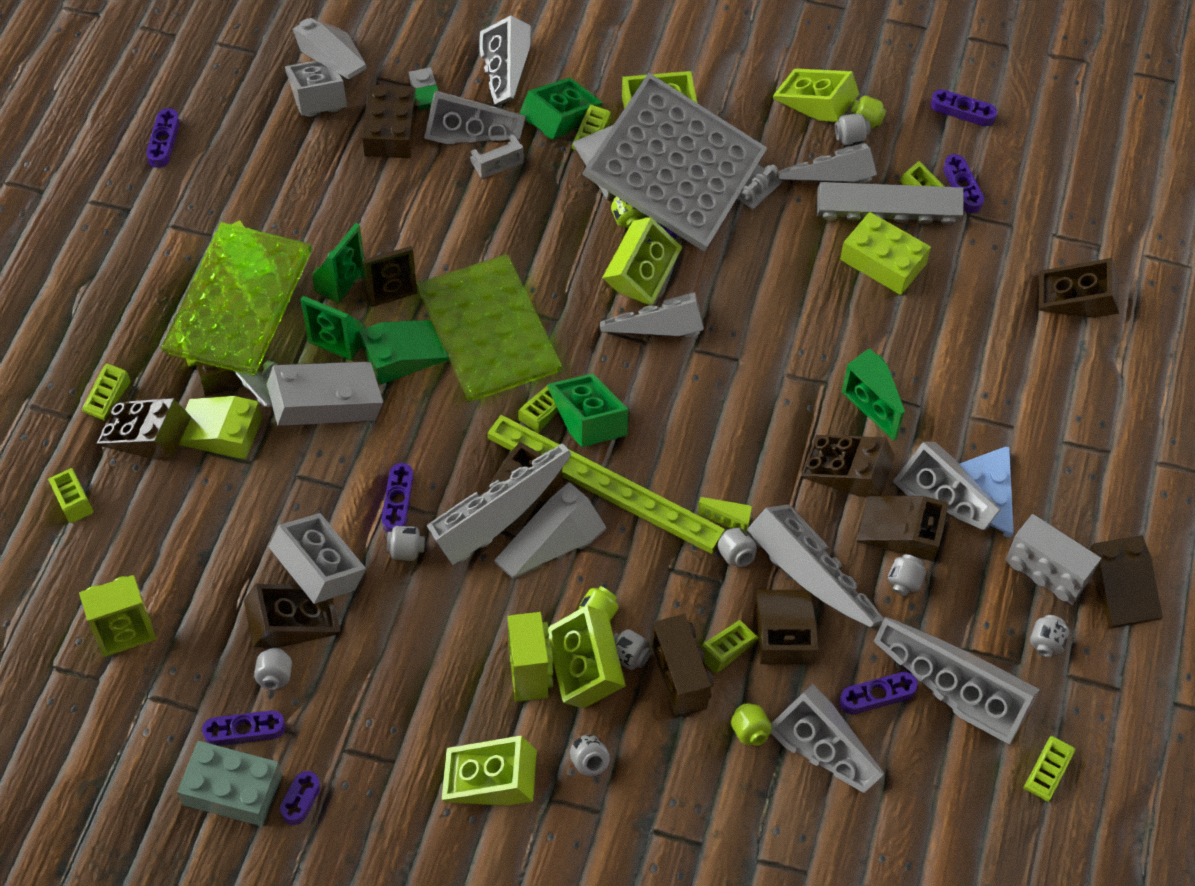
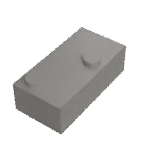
(324, 393)

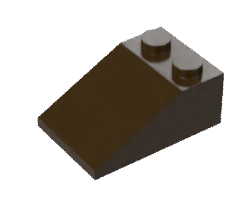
(389, 276)
(1080, 289)
(1126, 581)
(287, 616)

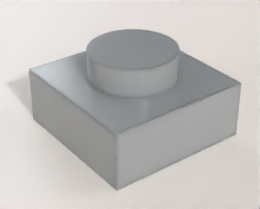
(421, 78)

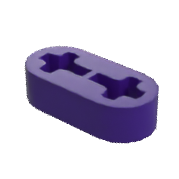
(305, 801)

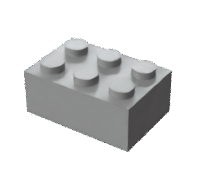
(317, 558)
(1052, 559)

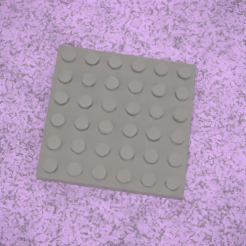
(675, 161)

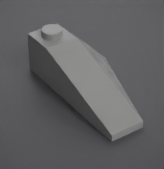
(329, 47)
(505, 53)
(464, 120)
(849, 164)
(674, 318)
(939, 476)
(558, 527)
(822, 735)

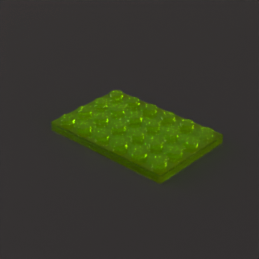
(237, 298)
(488, 327)

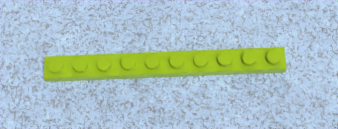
(615, 488)

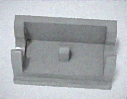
(498, 159)

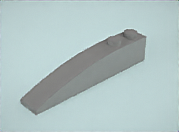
(482, 517)
(804, 557)
(963, 681)

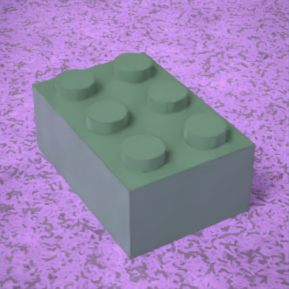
(230, 783)

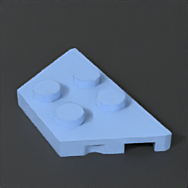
(994, 477)

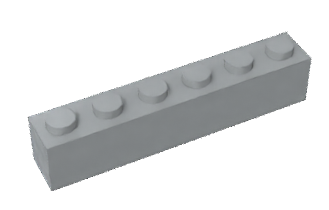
(890, 202)

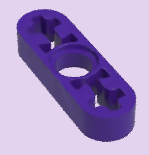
(969, 115)
(165, 146)
(964, 174)
(394, 488)
(894, 680)
(252, 736)

